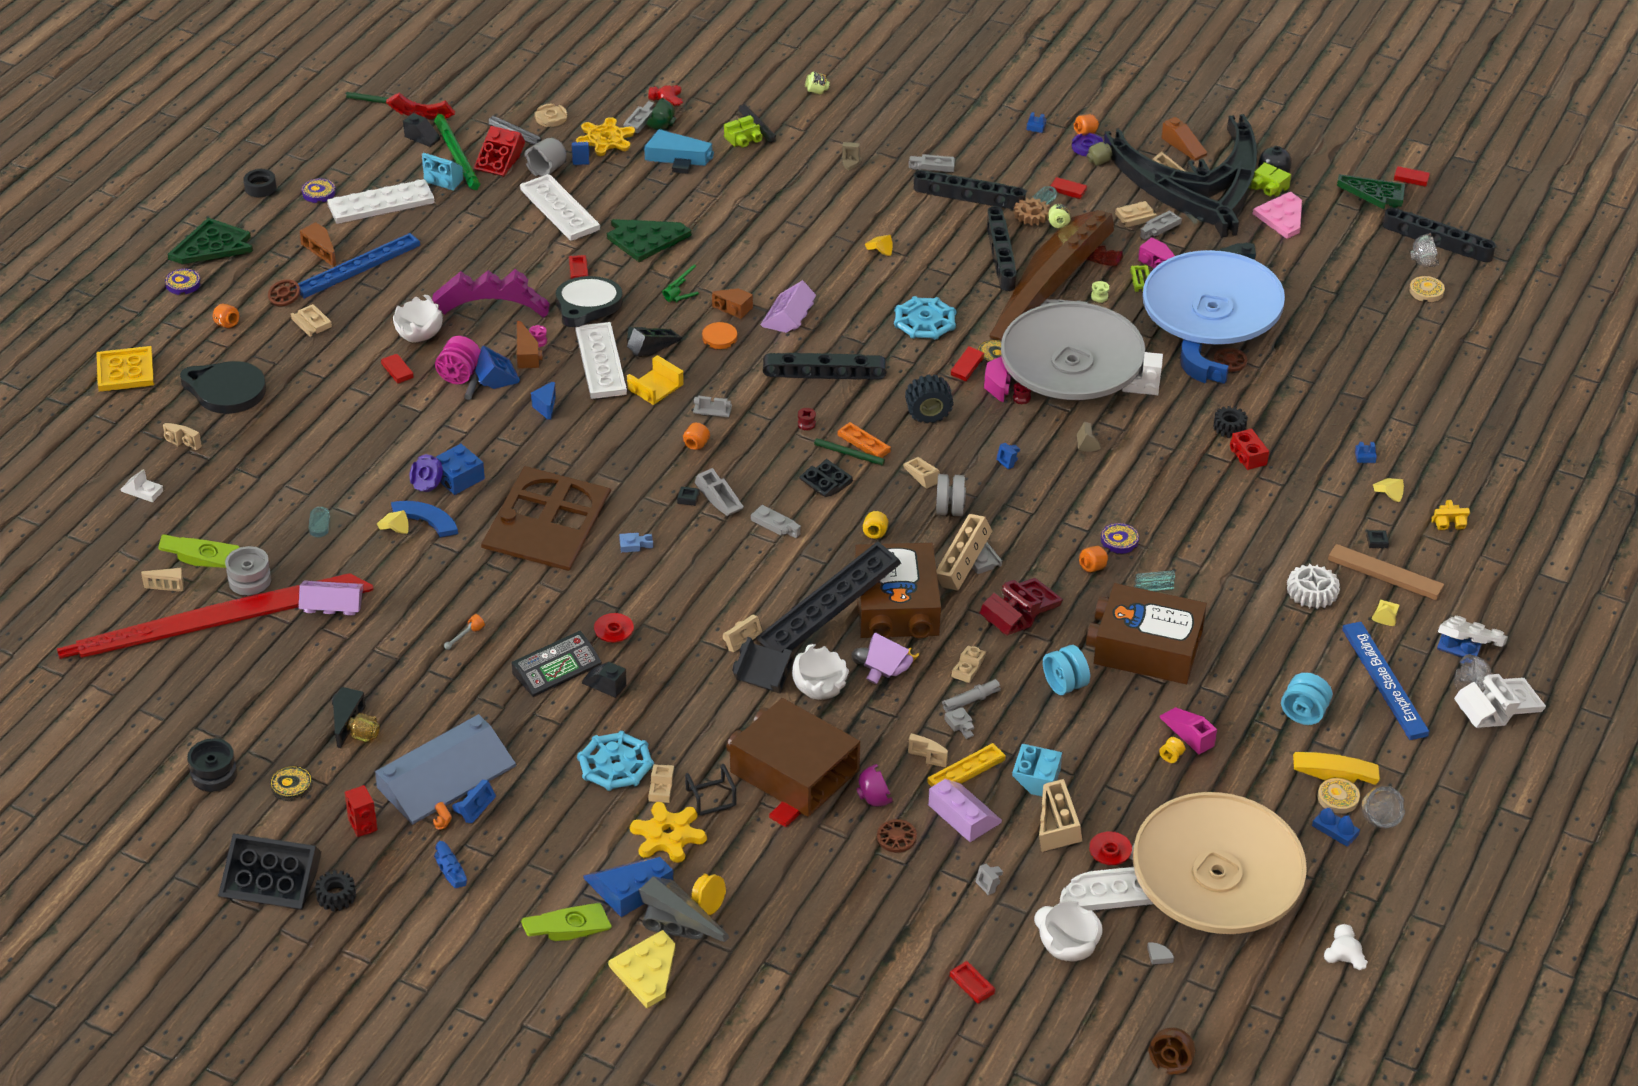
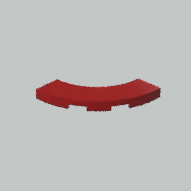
(405, 106)

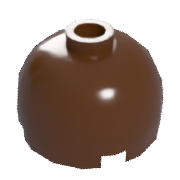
(1172, 1050)

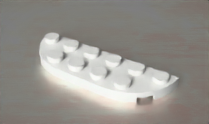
(1106, 890)

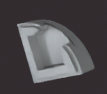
(1159, 954)

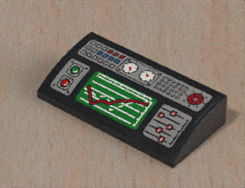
(555, 663)

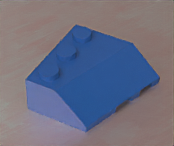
(621, 884)

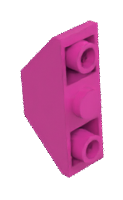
(997, 378)

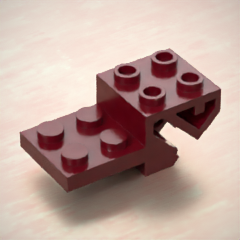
(1019, 606)

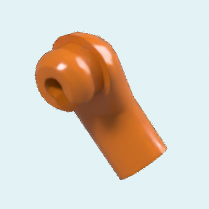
(444, 816)

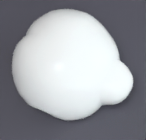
(1068, 930)

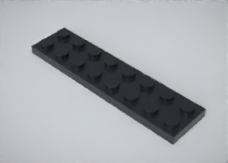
(829, 599)

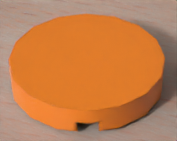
(719, 335)

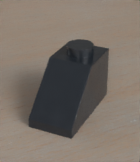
(420, 130)
(607, 679)

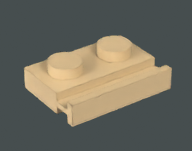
(1135, 214)
(311, 320)

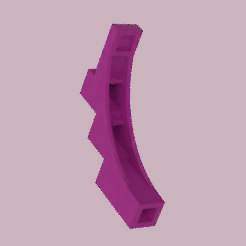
(489, 286)

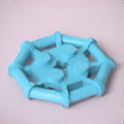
(925, 317)
(615, 751)

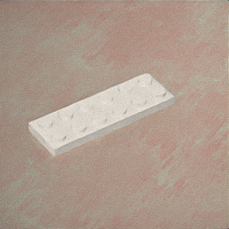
(380, 201)
(560, 207)
(601, 360)

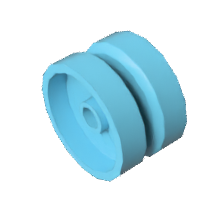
(1066, 669)
(1306, 698)

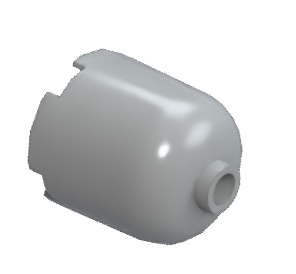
(545, 156)

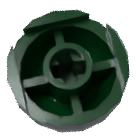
(662, 115)

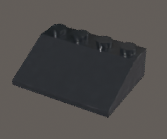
(269, 871)

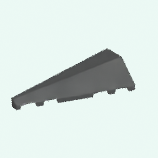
(671, 898)

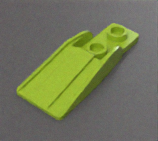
(197, 551)
(568, 922)

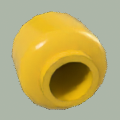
(875, 525)

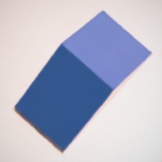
(580, 153)
(544, 399)

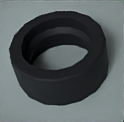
(259, 190)

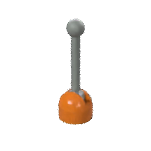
(475, 624)

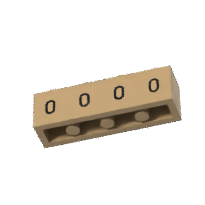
(963, 552)

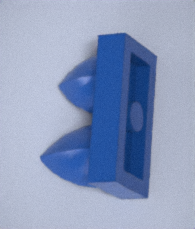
(1458, 647)
(475, 802)
(1337, 828)

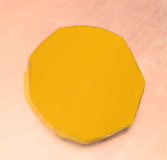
(709, 892)

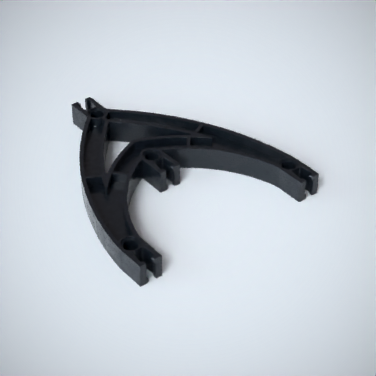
(1192, 189)

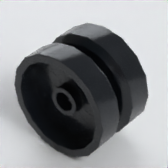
(212, 764)

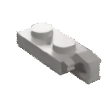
(640, 117)
(932, 162)
(1160, 224)
(775, 521)

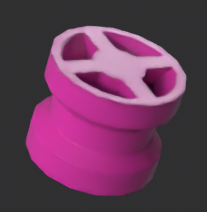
(539, 333)

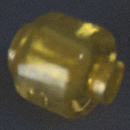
(364, 727)

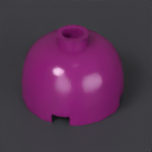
(873, 787)

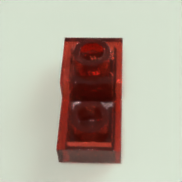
(1106, 257)

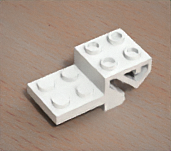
(1498, 701)

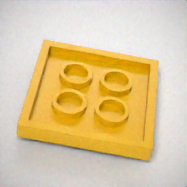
(125, 368)

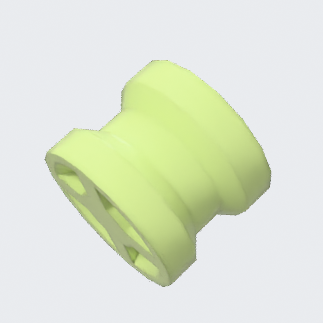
(1100, 291)

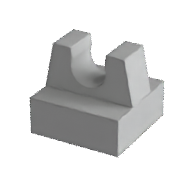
(988, 878)

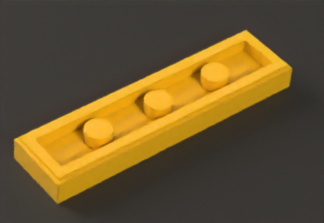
(969, 766)

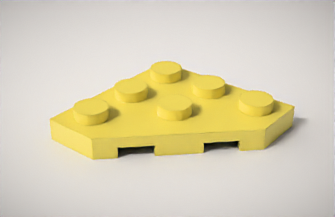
(646, 968)

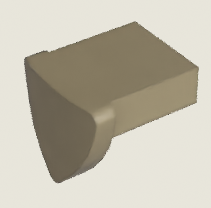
(851, 155)
(1086, 440)

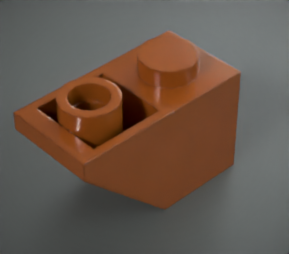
(733, 301)

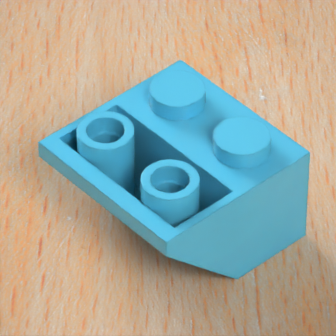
(441, 171)
(1036, 767)

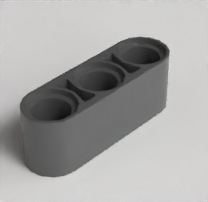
(659, 920)

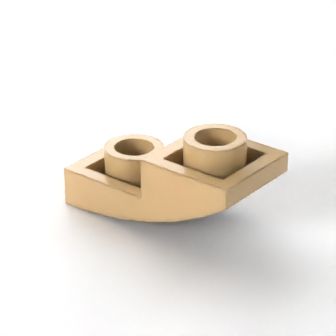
(180, 434)
(969, 664)

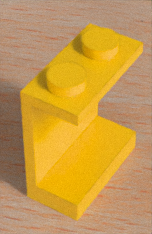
(658, 382)

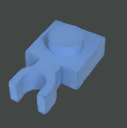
(632, 542)

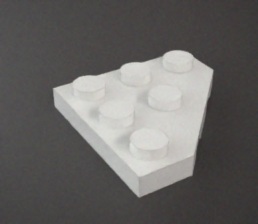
(1460, 629)

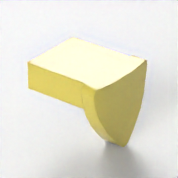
(1392, 487)
(396, 521)
(1386, 613)

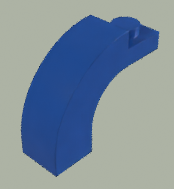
(1198, 366)

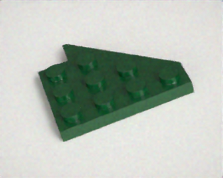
(646, 238)

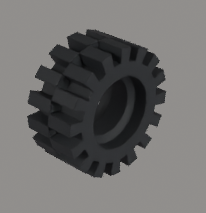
(1229, 421)
(339, 899)

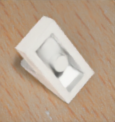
(142, 488)

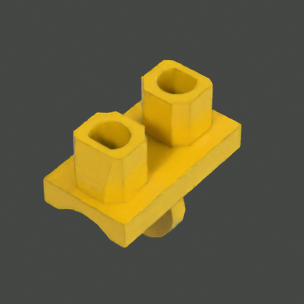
(1450, 513)

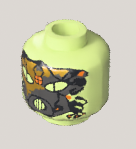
(816, 83)
(1059, 216)

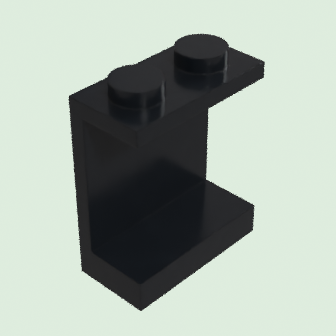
(763, 666)

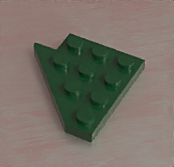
(1374, 191)
(211, 241)

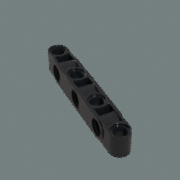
(967, 189)
(1444, 236)
(1001, 248)
(824, 366)

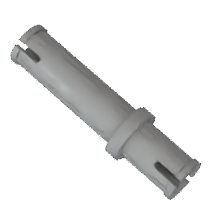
(979, 692)

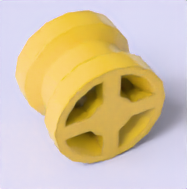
(1172, 750)

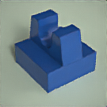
(1036, 124)
(1365, 453)
(1007, 455)

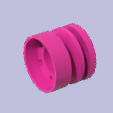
(457, 359)

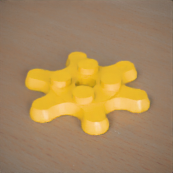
(597, 136)
(669, 842)

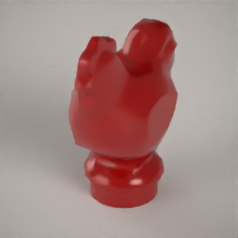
(668, 92)

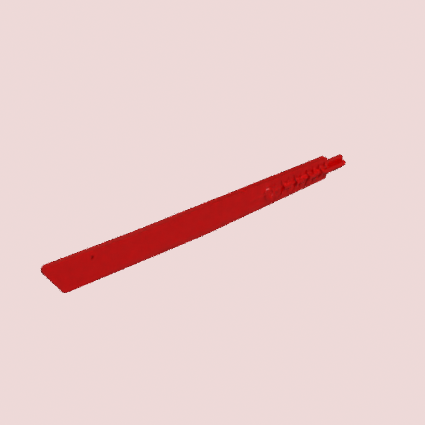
(198, 619)

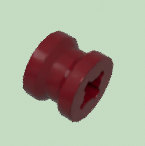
(1021, 394)
(806, 419)

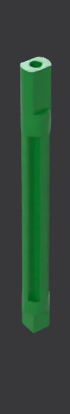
(457, 152)

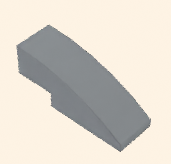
(718, 492)

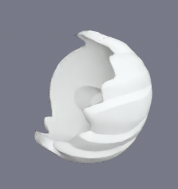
(418, 319)
(819, 673)

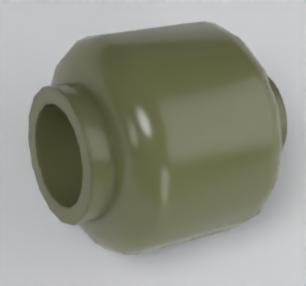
(1099, 153)

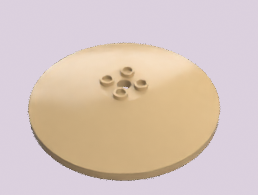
(1225, 833)

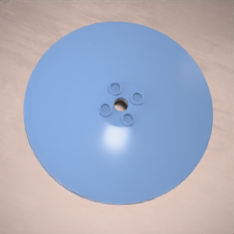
(1186, 286)

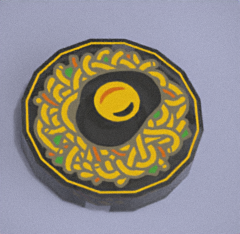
(991, 350)
(291, 783)

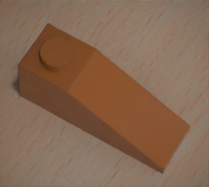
(1181, 137)
(317, 241)
(527, 348)

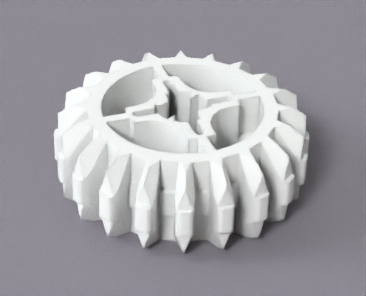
(1313, 586)

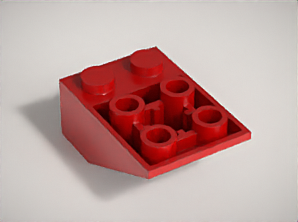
(499, 151)

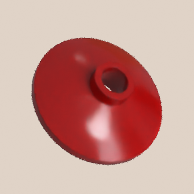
(613, 627)
(1110, 848)

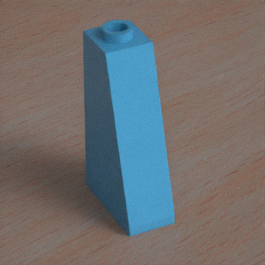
(667, 146)

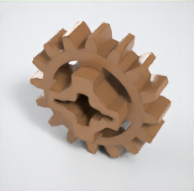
(1031, 211)

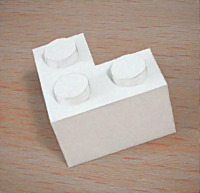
(1149, 377)

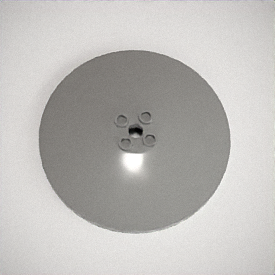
(1048, 338)

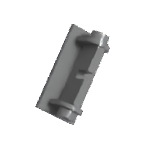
(719, 407)

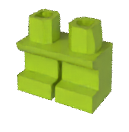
(742, 131)
(1271, 180)

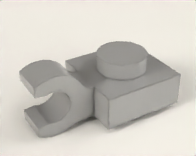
(960, 720)

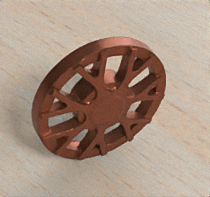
(284, 292)
(1231, 358)
(896, 835)

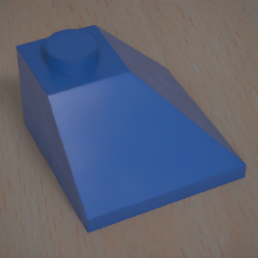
(495, 369)

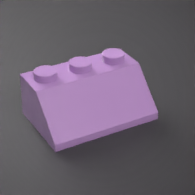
(789, 308)
(330, 597)
(962, 809)

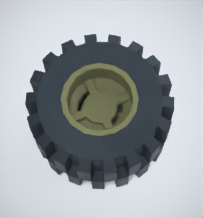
(929, 399)

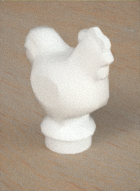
(1346, 948)

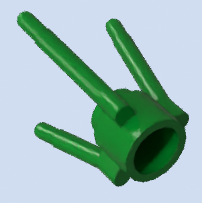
(672, 291)

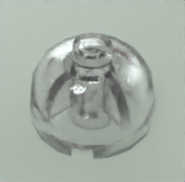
(1425, 251)
(1472, 670)
(1383, 807)

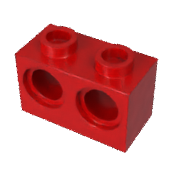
(1249, 449)
(361, 811)

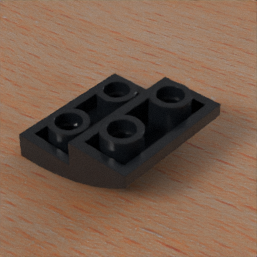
(826, 478)

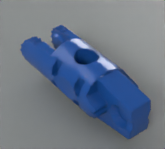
(449, 865)

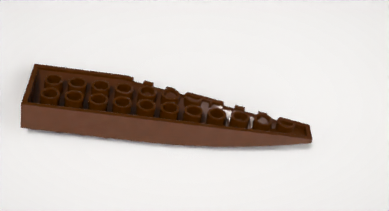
(1054, 264)

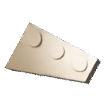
(1058, 818)

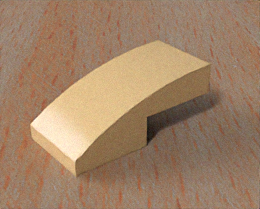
(934, 752)
(661, 783)

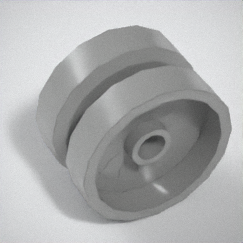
(950, 495)
(248, 570)

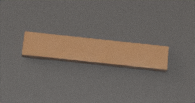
(1386, 572)

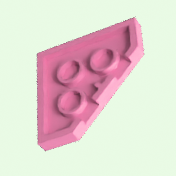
(1281, 214)

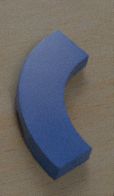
(434, 516)

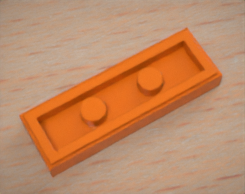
(863, 440)

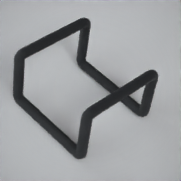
(688, 782)

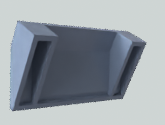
(444, 769)

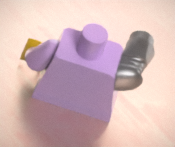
(883, 658)

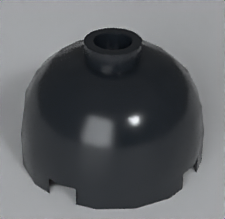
(1276, 157)

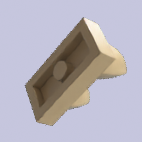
(737, 635)

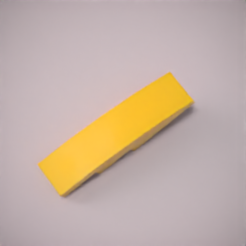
(1335, 766)

